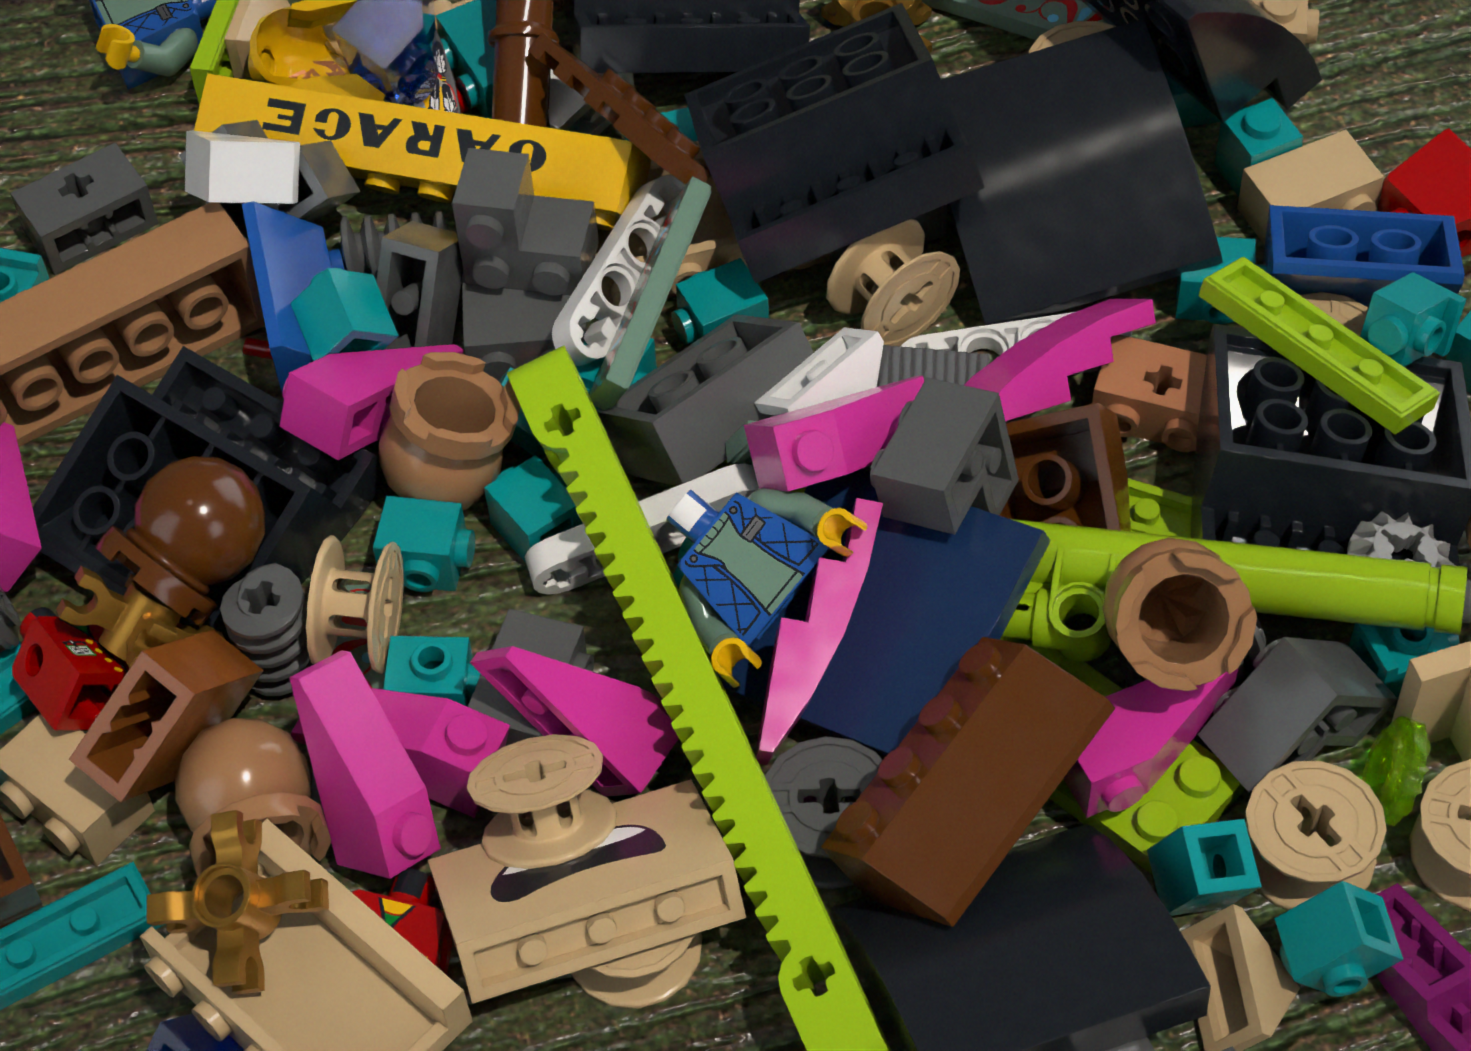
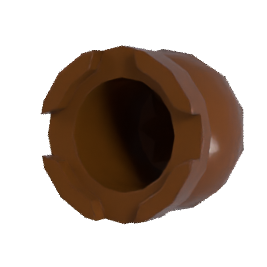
(191, 530)

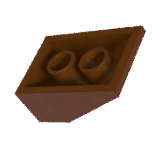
(1070, 469)

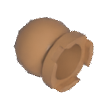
(446, 429)
(1179, 613)
(249, 770)

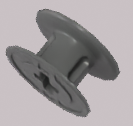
(818, 779)

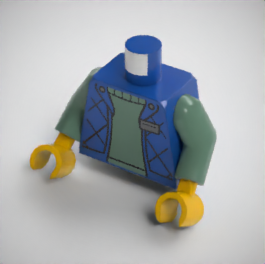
(149, 35)
(750, 564)

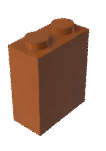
(161, 711)

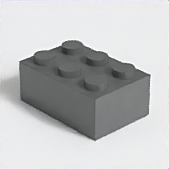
(686, 409)

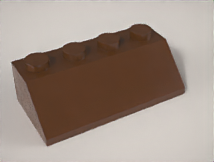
(966, 780)

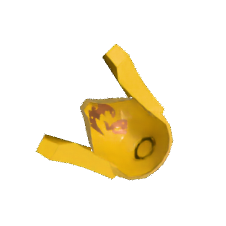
(292, 51)

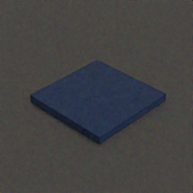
(913, 619)

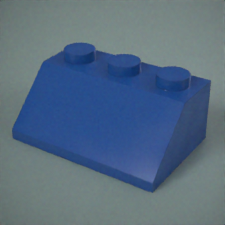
(1359, 250)
(285, 259)

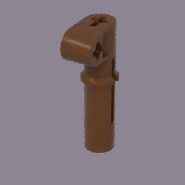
(520, 79)

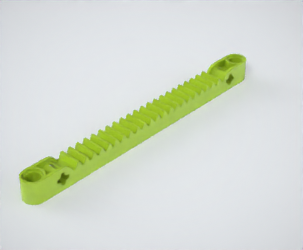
(701, 711)

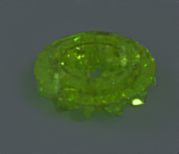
(1398, 767)

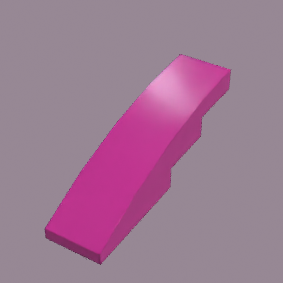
(1037, 367)
(806, 648)

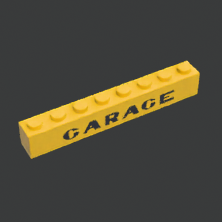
(427, 147)

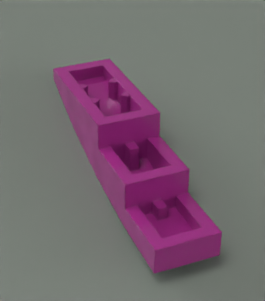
(1432, 978)

